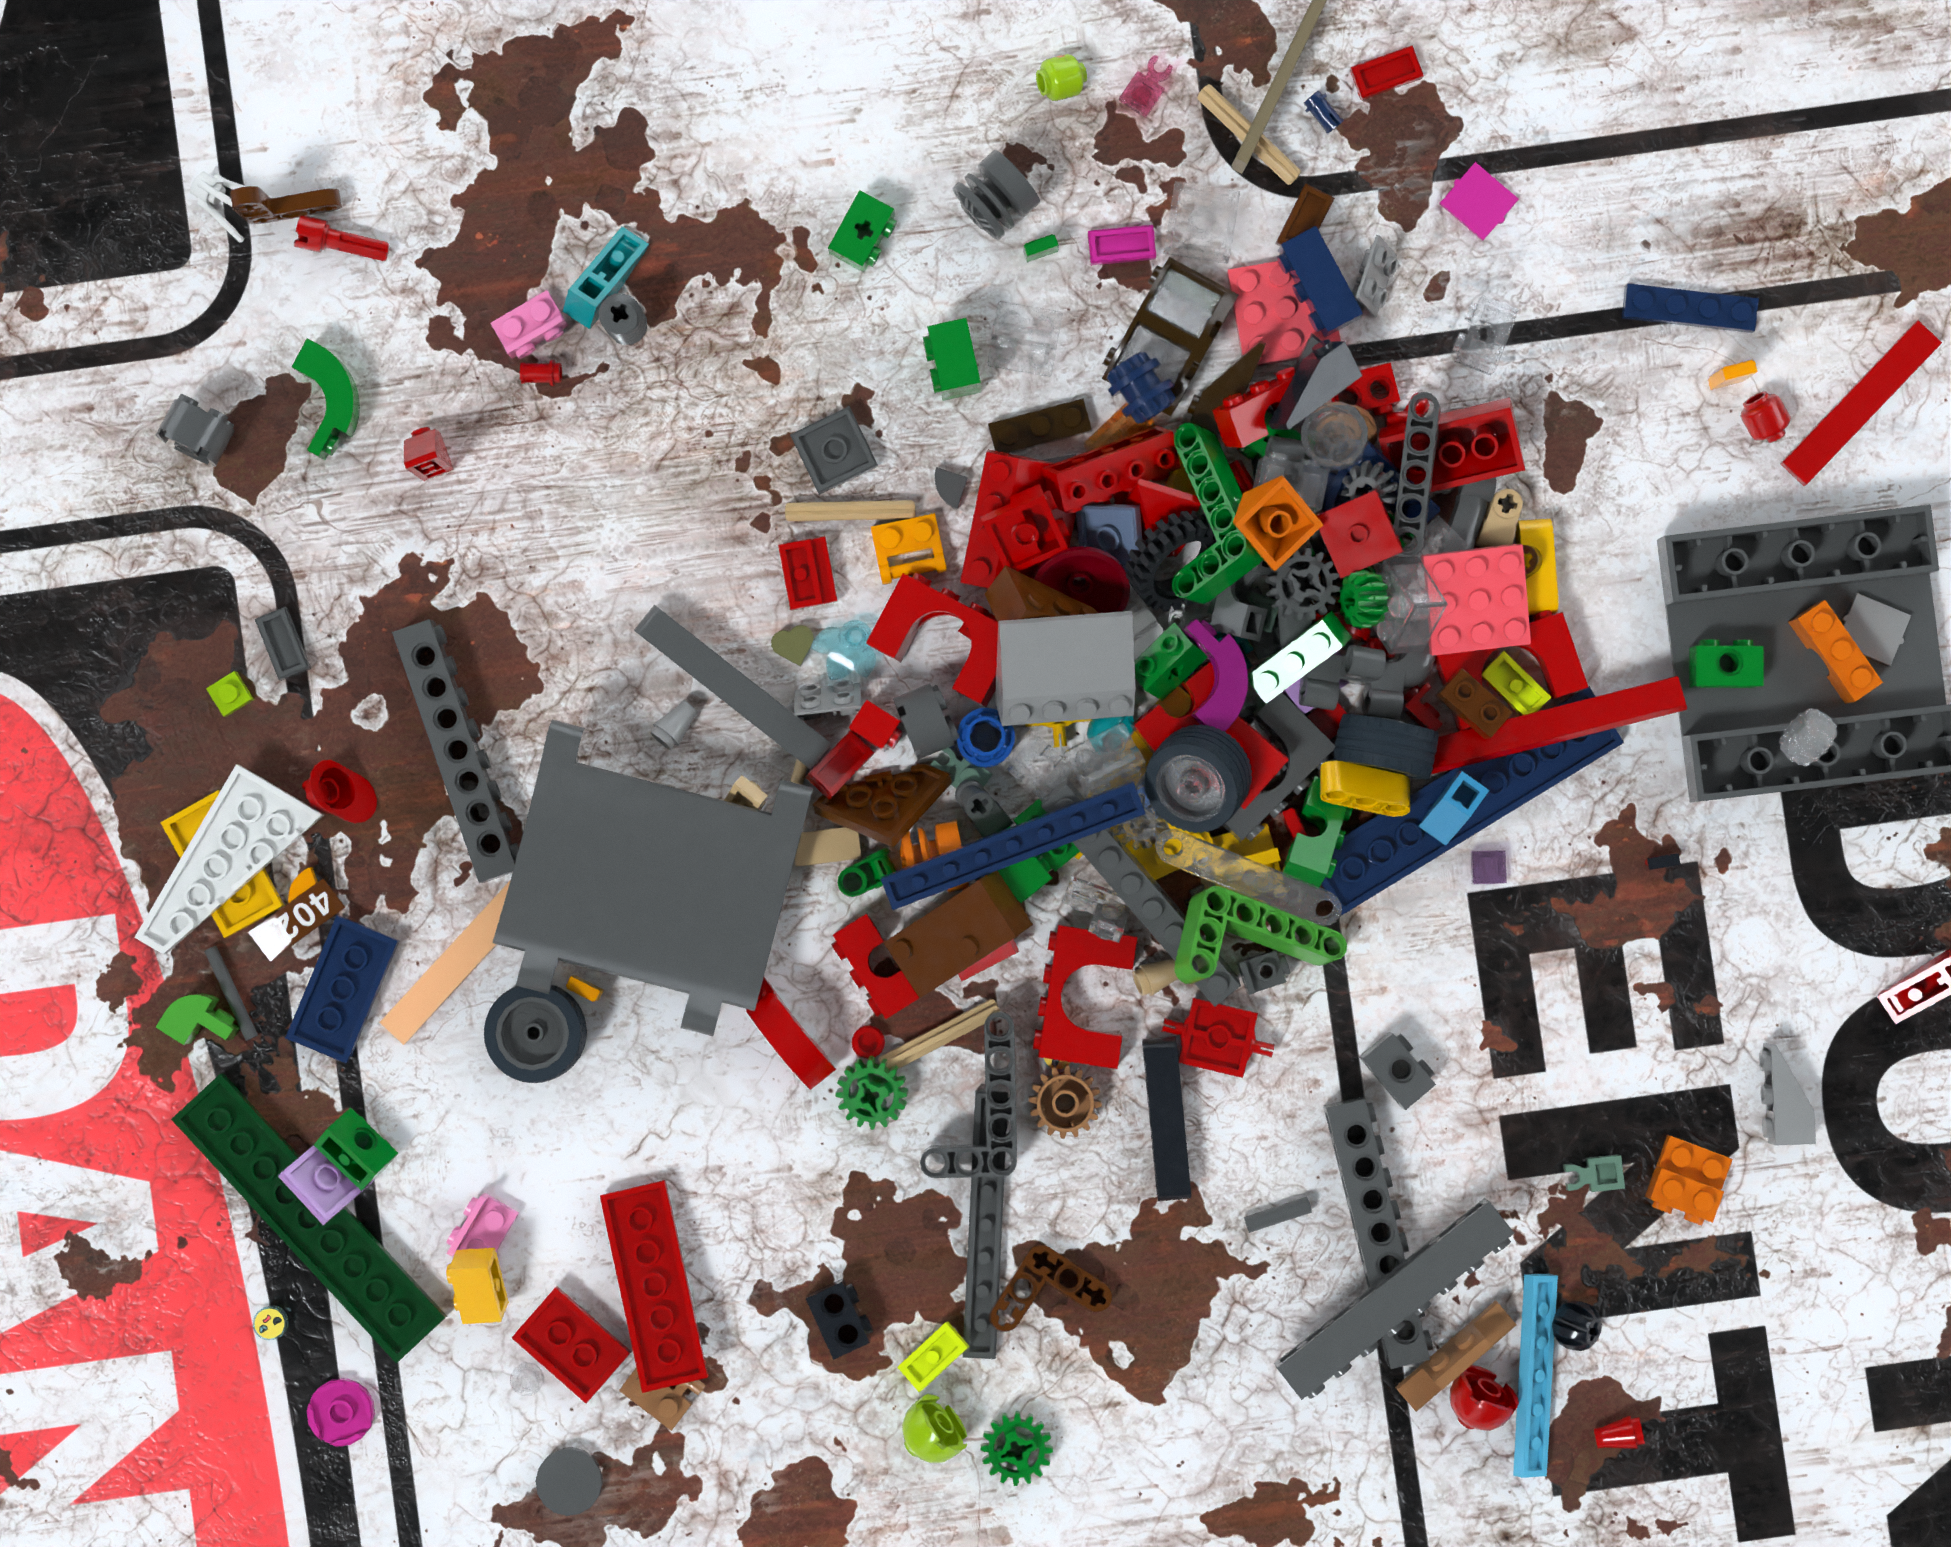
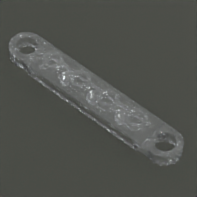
(1248, 877)

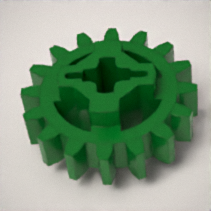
(860, 1100)
(1002, 1453)

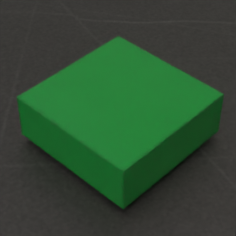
(1040, 248)

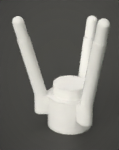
(211, 190)

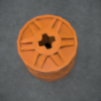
(946, 839)

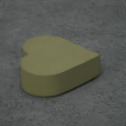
(793, 644)

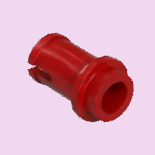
(541, 372)

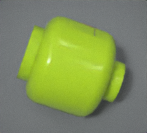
(1061, 77)

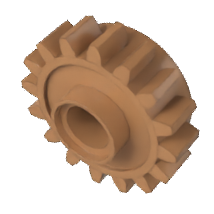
(1065, 1083)

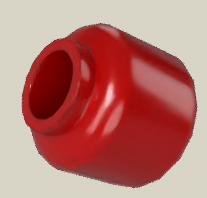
(1765, 417)

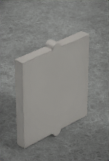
(1876, 628)

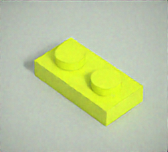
(1515, 685)
(933, 1356)

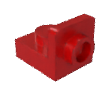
(1422, 714)

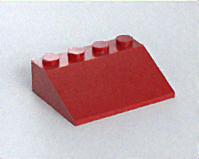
(1000, 479)

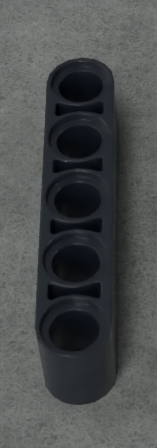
(1166, 1118)

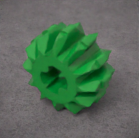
(1363, 599)

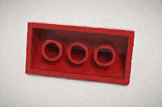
(1470, 445)

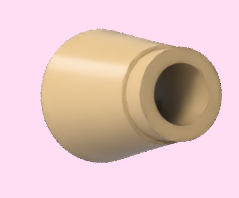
(1154, 976)

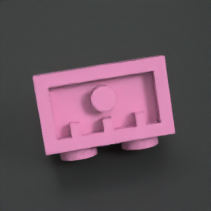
(530, 325)
(485, 1225)

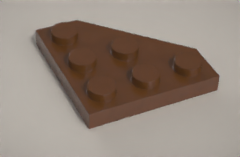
(885, 803)

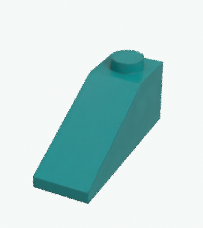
(604, 276)

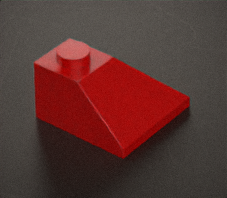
(1157, 503)

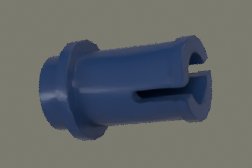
(1323, 111)

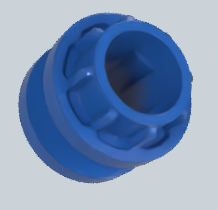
(975, 755)

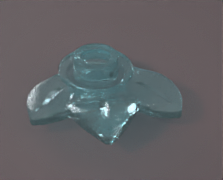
(842, 653)

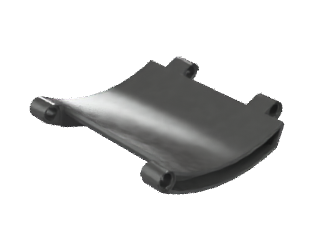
(648, 882)

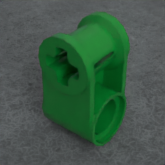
(869, 871)

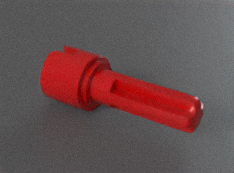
(317, 236)

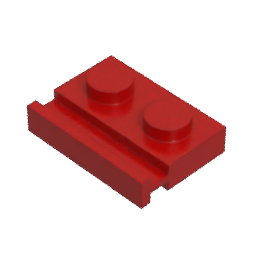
(807, 573)

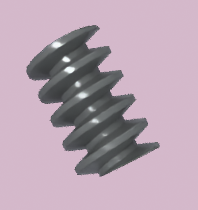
(625, 331)

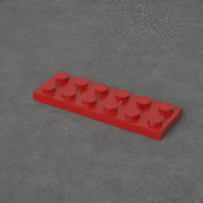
(654, 1286)

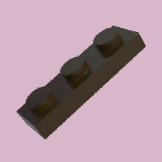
(1040, 427)

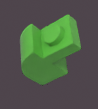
(188, 1015)

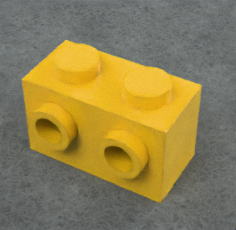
(477, 1285)

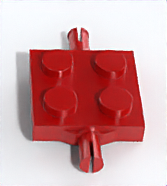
(1217, 1037)

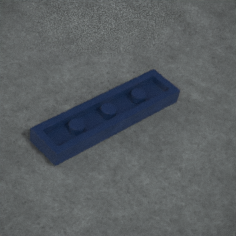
(1690, 308)

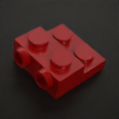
(1026, 529)

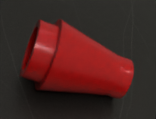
(1620, 1434)

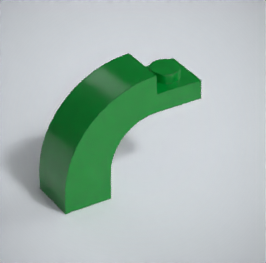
(340, 396)

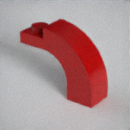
(789, 1038)

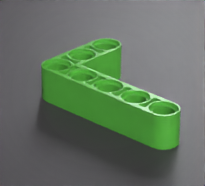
(1252, 928)

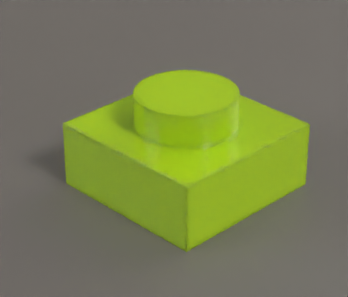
(230, 694)

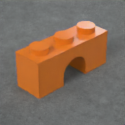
(1847, 666)

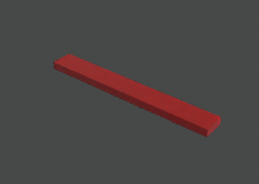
(1561, 724)

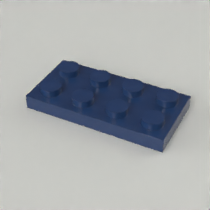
(342, 989)

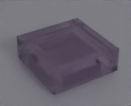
(1488, 867)

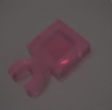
(1144, 91)

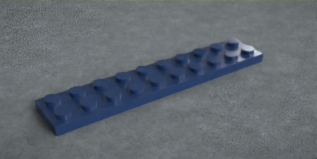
(1394, 847)

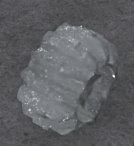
(1808, 737)
(1146, 828)

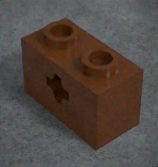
(1473, 704)

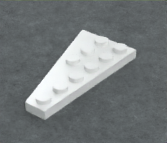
(235, 841)

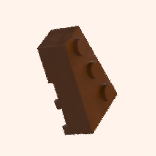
(1021, 597)

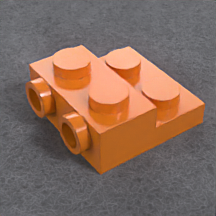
(1688, 1180)

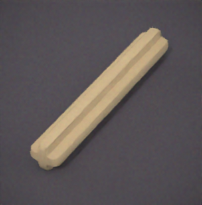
(1240, 125)
(849, 510)
(940, 1035)

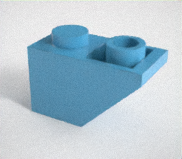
(1453, 807)

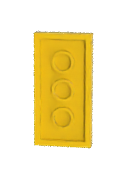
(247, 905)

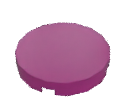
(340, 1412)

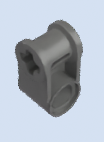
(981, 808)

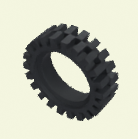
(1156, 548)

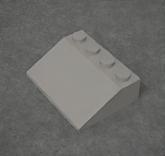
(1065, 668)

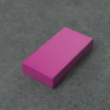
(1121, 245)

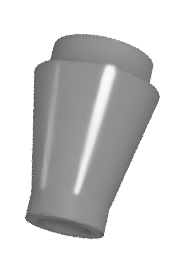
(673, 726)

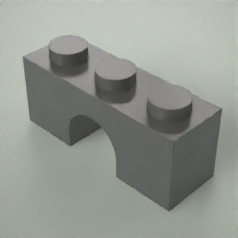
(1236, 612)

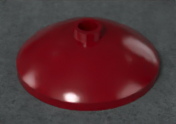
(1103, 583)

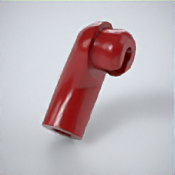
(1401, 417)

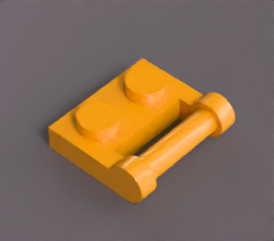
(905, 538)

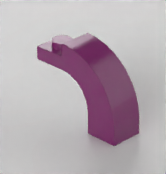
(1230, 676)

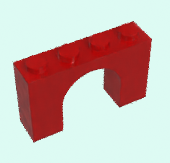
(915, 604)
(1549, 645)
(1059, 1036)

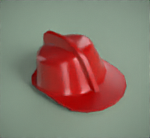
(340, 792)

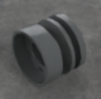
(993, 197)

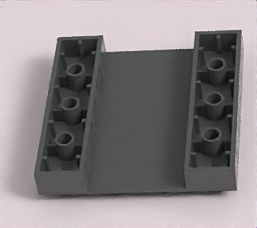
(1749, 588)

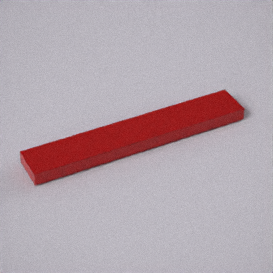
(1861, 403)

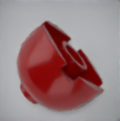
(1480, 1400)

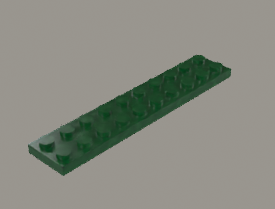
(340, 1252)

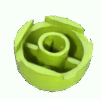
(932, 1431)

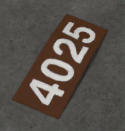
(296, 919)

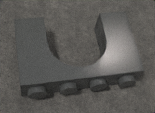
(1306, 751)

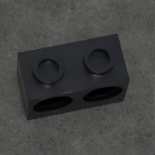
(831, 1321)

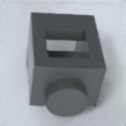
(1250, 971)

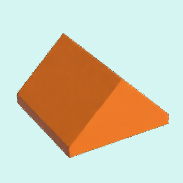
(1275, 521)

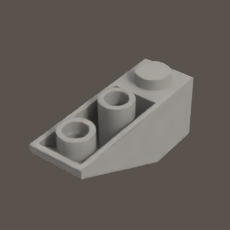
(1788, 1110)

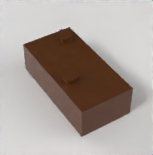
(958, 933)

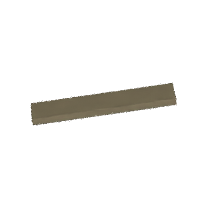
(1278, 85)

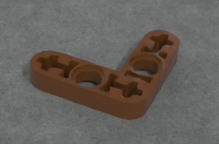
(259, 208)
(1037, 1278)

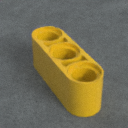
(1541, 586)
(1365, 788)

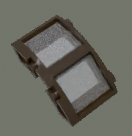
(1171, 322)

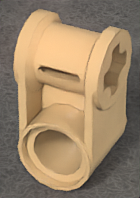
(1500, 527)

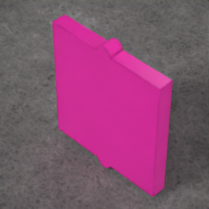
(1479, 201)

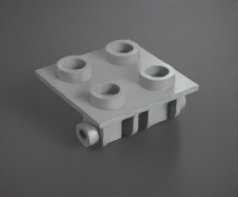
(1378, 266)
(814, 700)

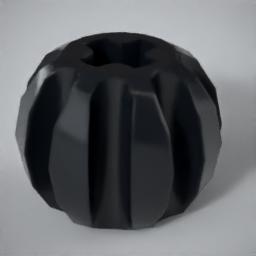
(1577, 1325)

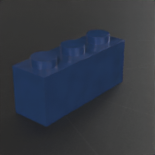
(1318, 282)

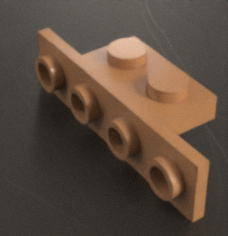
(1456, 1356)

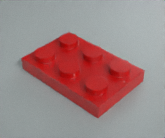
(571, 1344)

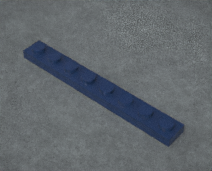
(1013, 845)

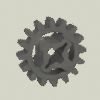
(1315, 590)

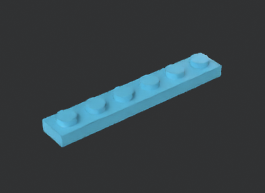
(1535, 1375)

